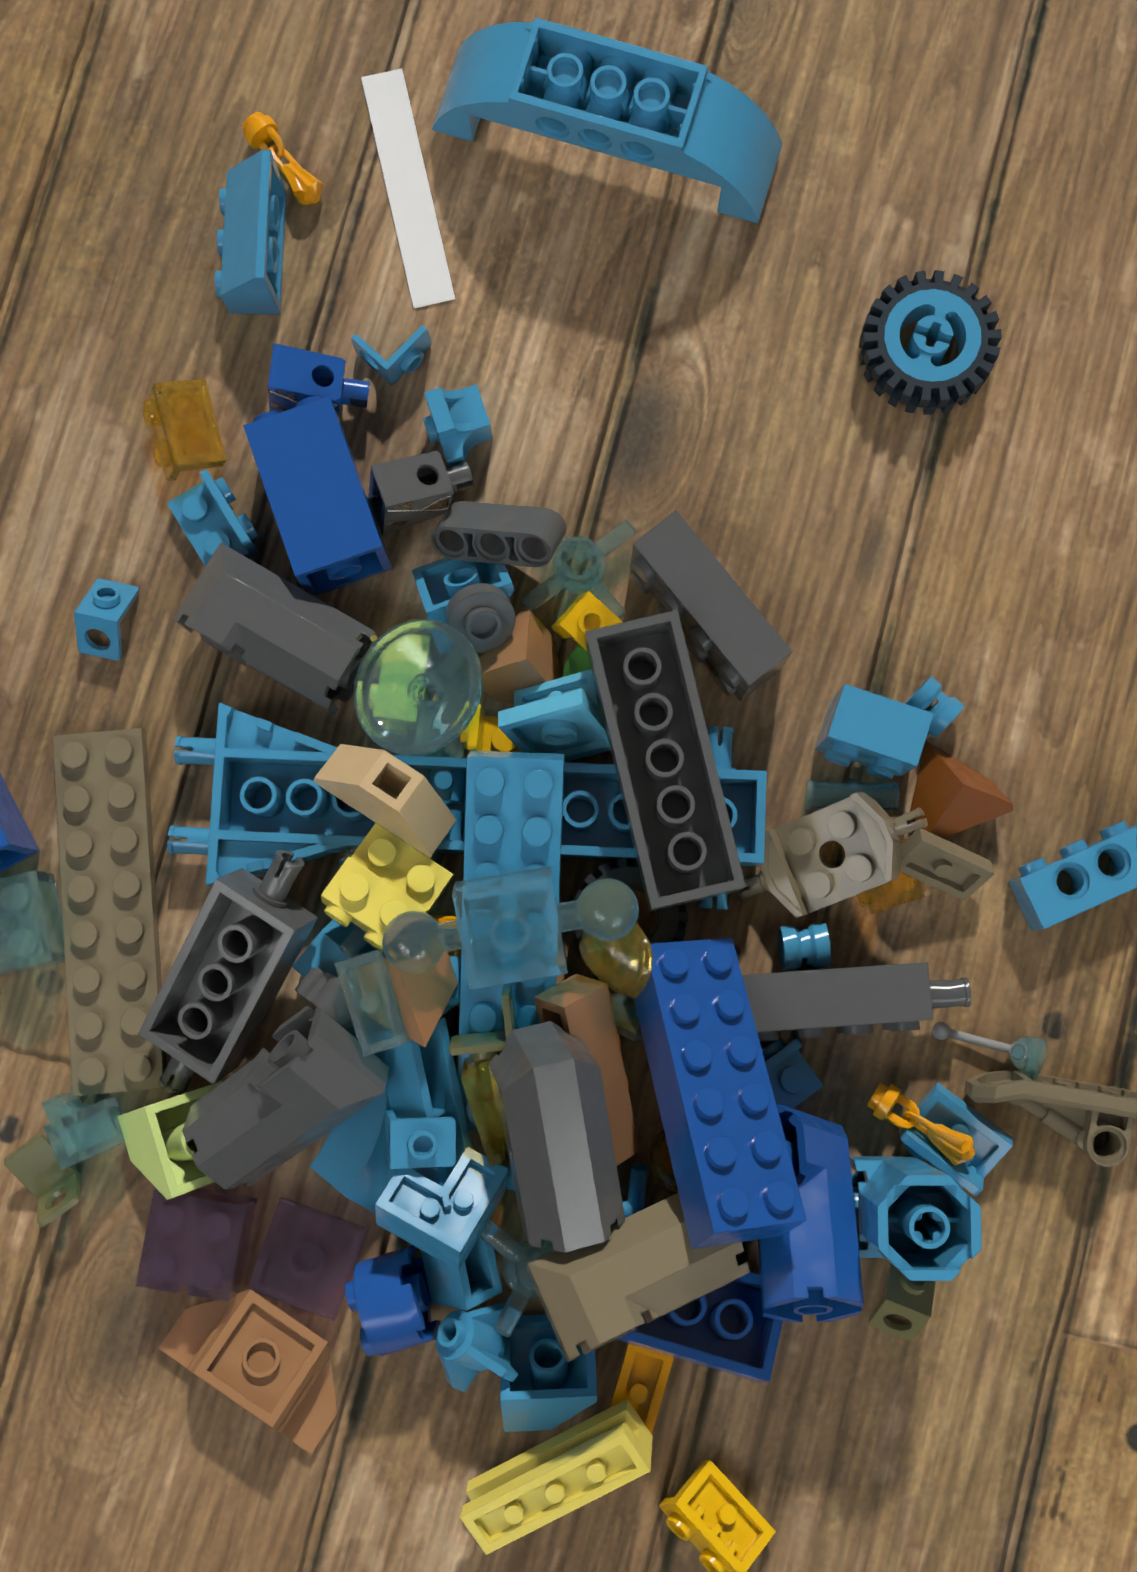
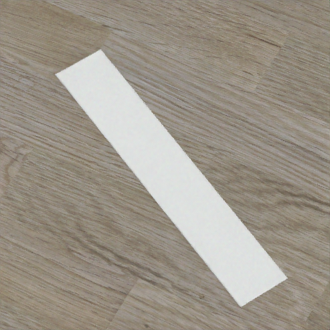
(408, 188)

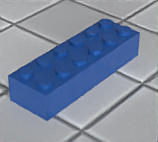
(716, 1096)

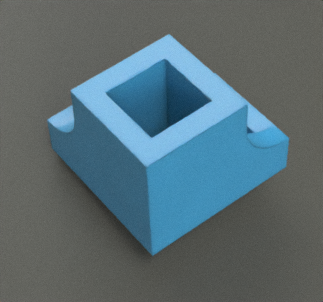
(457, 421)

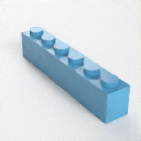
(425, 1085)

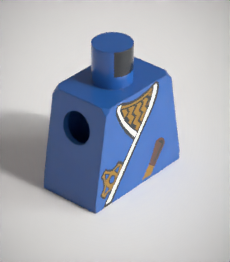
(306, 374)

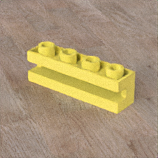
(557, 1476)

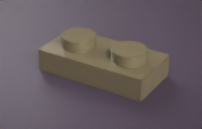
(944, 864)

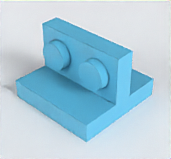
(557, 718)

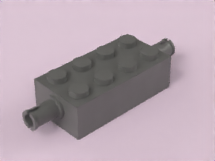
(228, 973)
(849, 999)

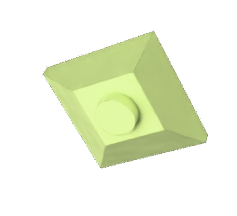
(159, 1147)

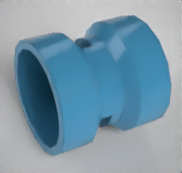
(944, 710)
(804, 946)

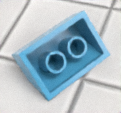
(252, 237)

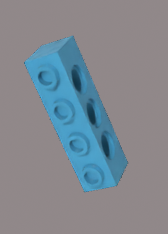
(1037, 887)

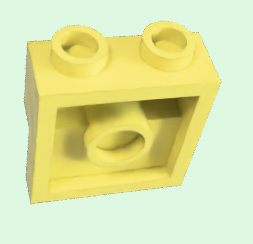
(382, 882)

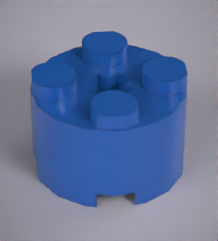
(392, 1302)

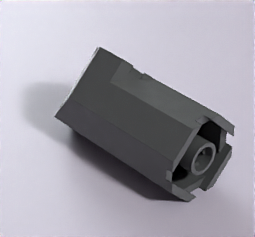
(276, 628)
(282, 1100)
(557, 1137)

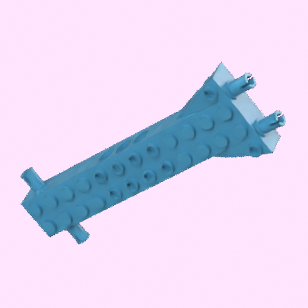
(270, 803)

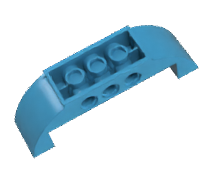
(614, 103)

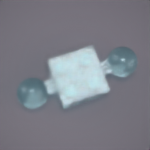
(510, 927)

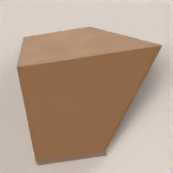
(521, 661)
(423, 997)

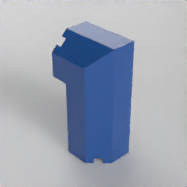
(818, 1262)

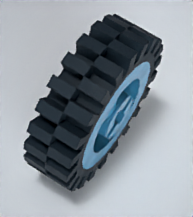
(941, 313)

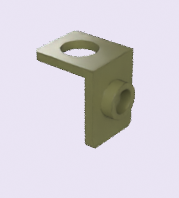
(487, 1044)
(41, 1174)
(906, 1299)

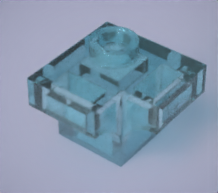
(81, 1129)

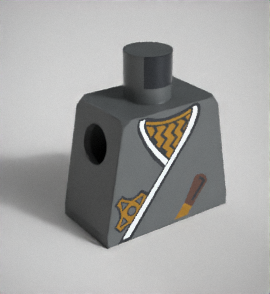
(414, 489)

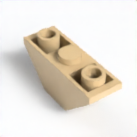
(388, 795)

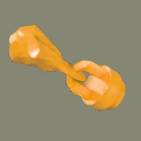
(258, 133)
(952, 1144)

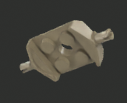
(796, 859)

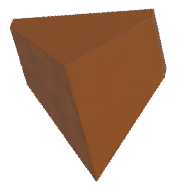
(954, 794)

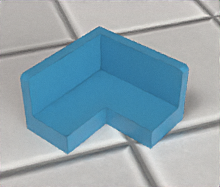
(443, 1218)

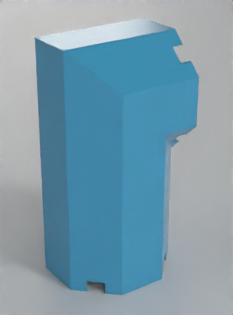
(914, 1217)

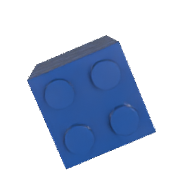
(317, 496)

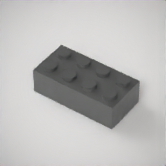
(710, 605)

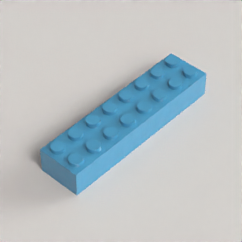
(509, 828)

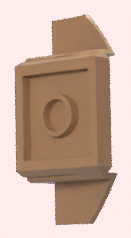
(260, 1363)

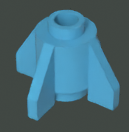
(472, 1345)

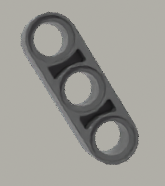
(499, 534)

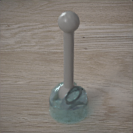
(1025, 1052)

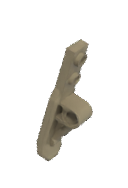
(1067, 1106)

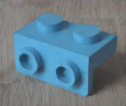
(989, 1140)

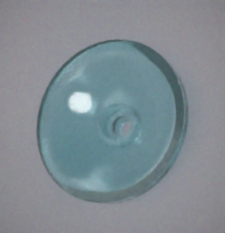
(396, 683)

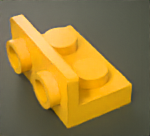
(717, 1521)

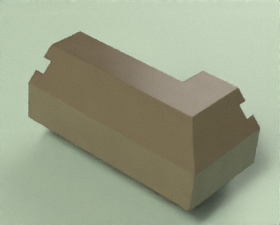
(636, 1272)

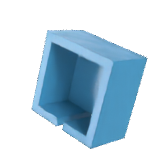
(873, 732)

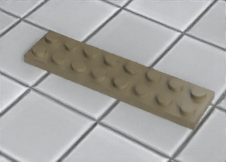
(108, 909)

